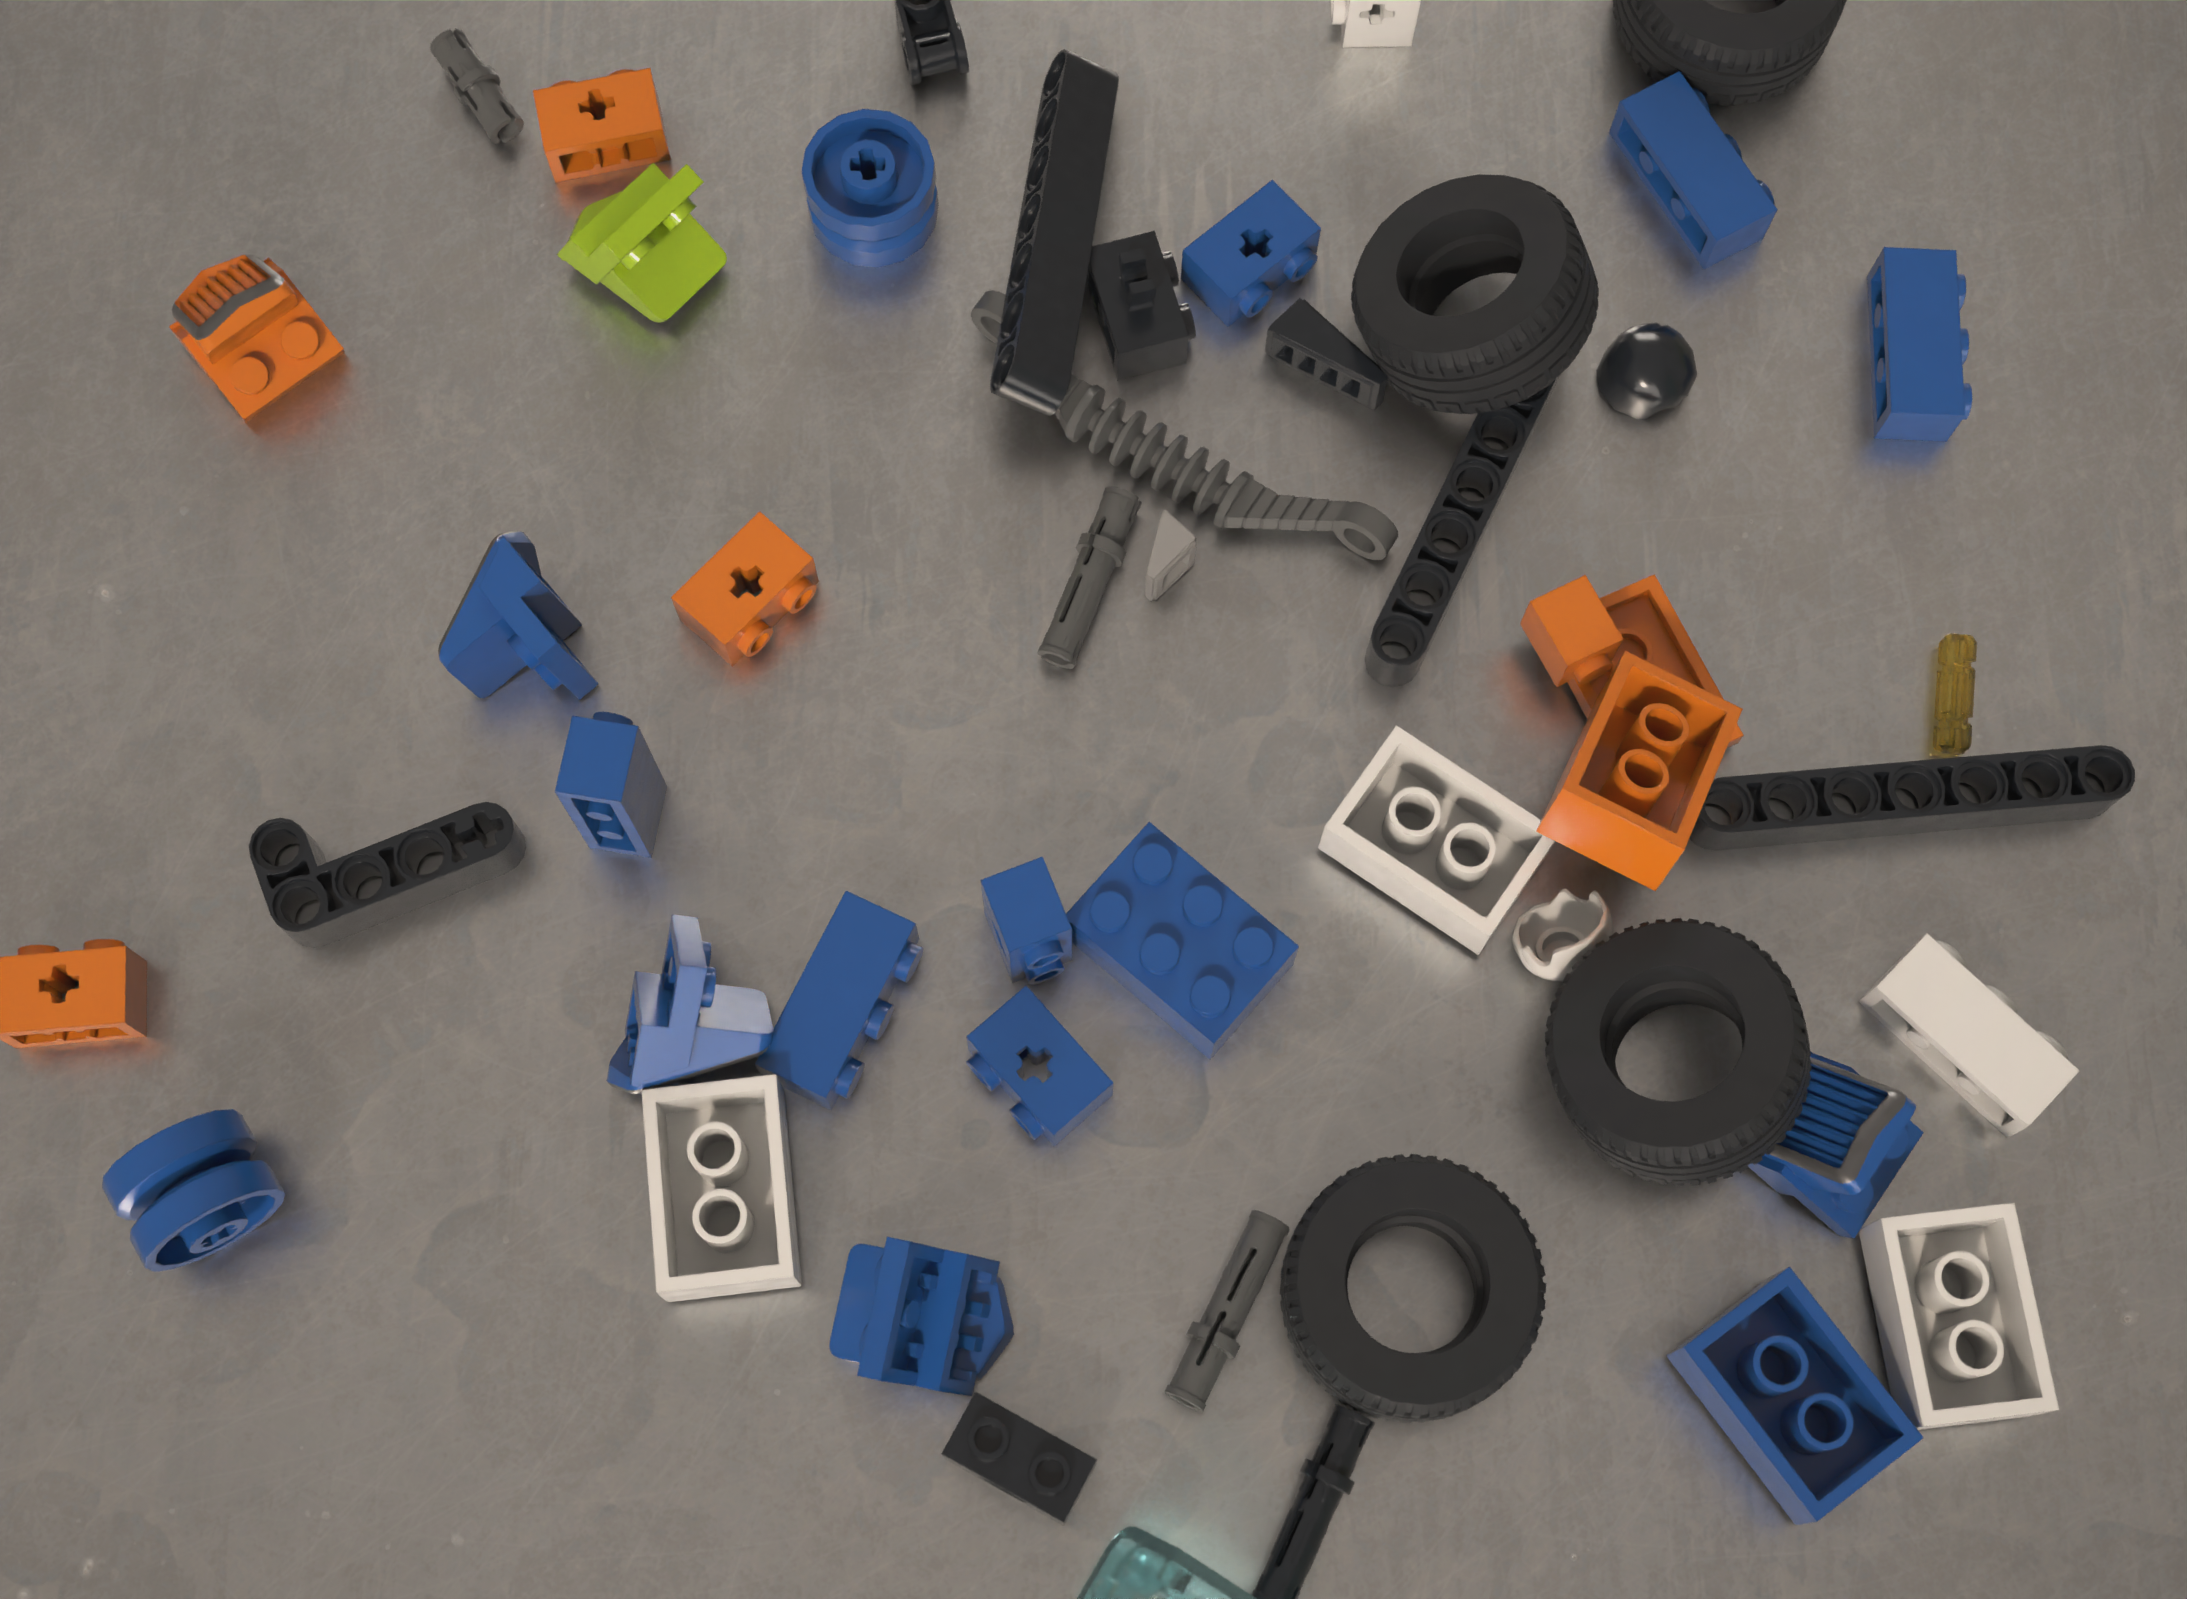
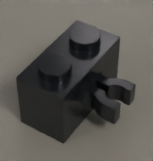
(1138, 306)

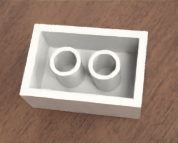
(1436, 839)
(720, 1188)
(1958, 1316)

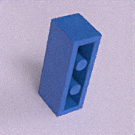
(1693, 169)
(1917, 344)
(611, 784)
(841, 1001)

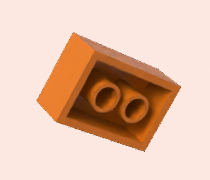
(1640, 771)

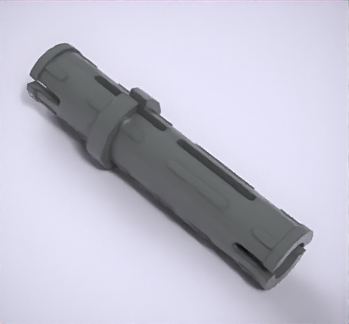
(1098, 556)
(1194, 1382)

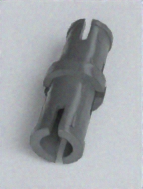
(476, 86)

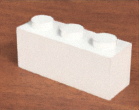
(1970, 1035)

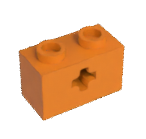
(601, 124)
(753, 561)
(104, 1007)

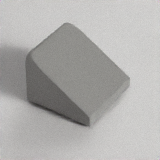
(1170, 556)

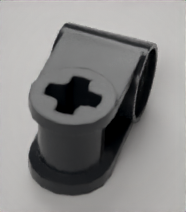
(930, 39)

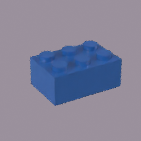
(1180, 940)
(1794, 1397)

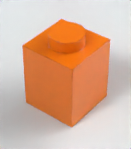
(1572, 632)

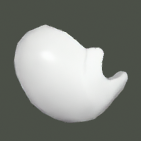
(1560, 932)

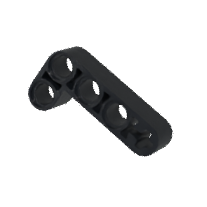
(394, 859)

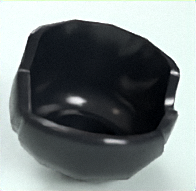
(1647, 370)

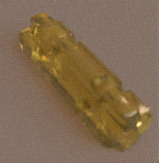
(1954, 694)

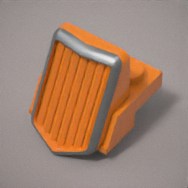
(252, 332)

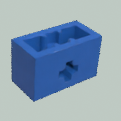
(1251, 254)
(1028, 922)
(1029, 1031)

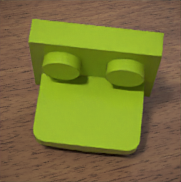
(646, 243)

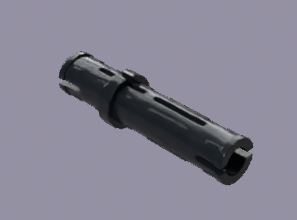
(1318, 1497)

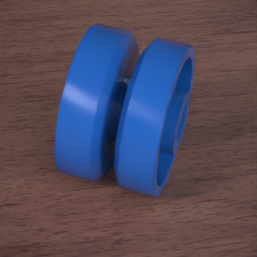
(870, 187)
(192, 1189)

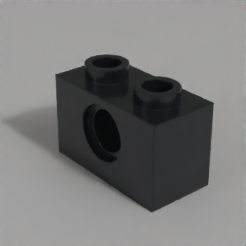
(1019, 1458)

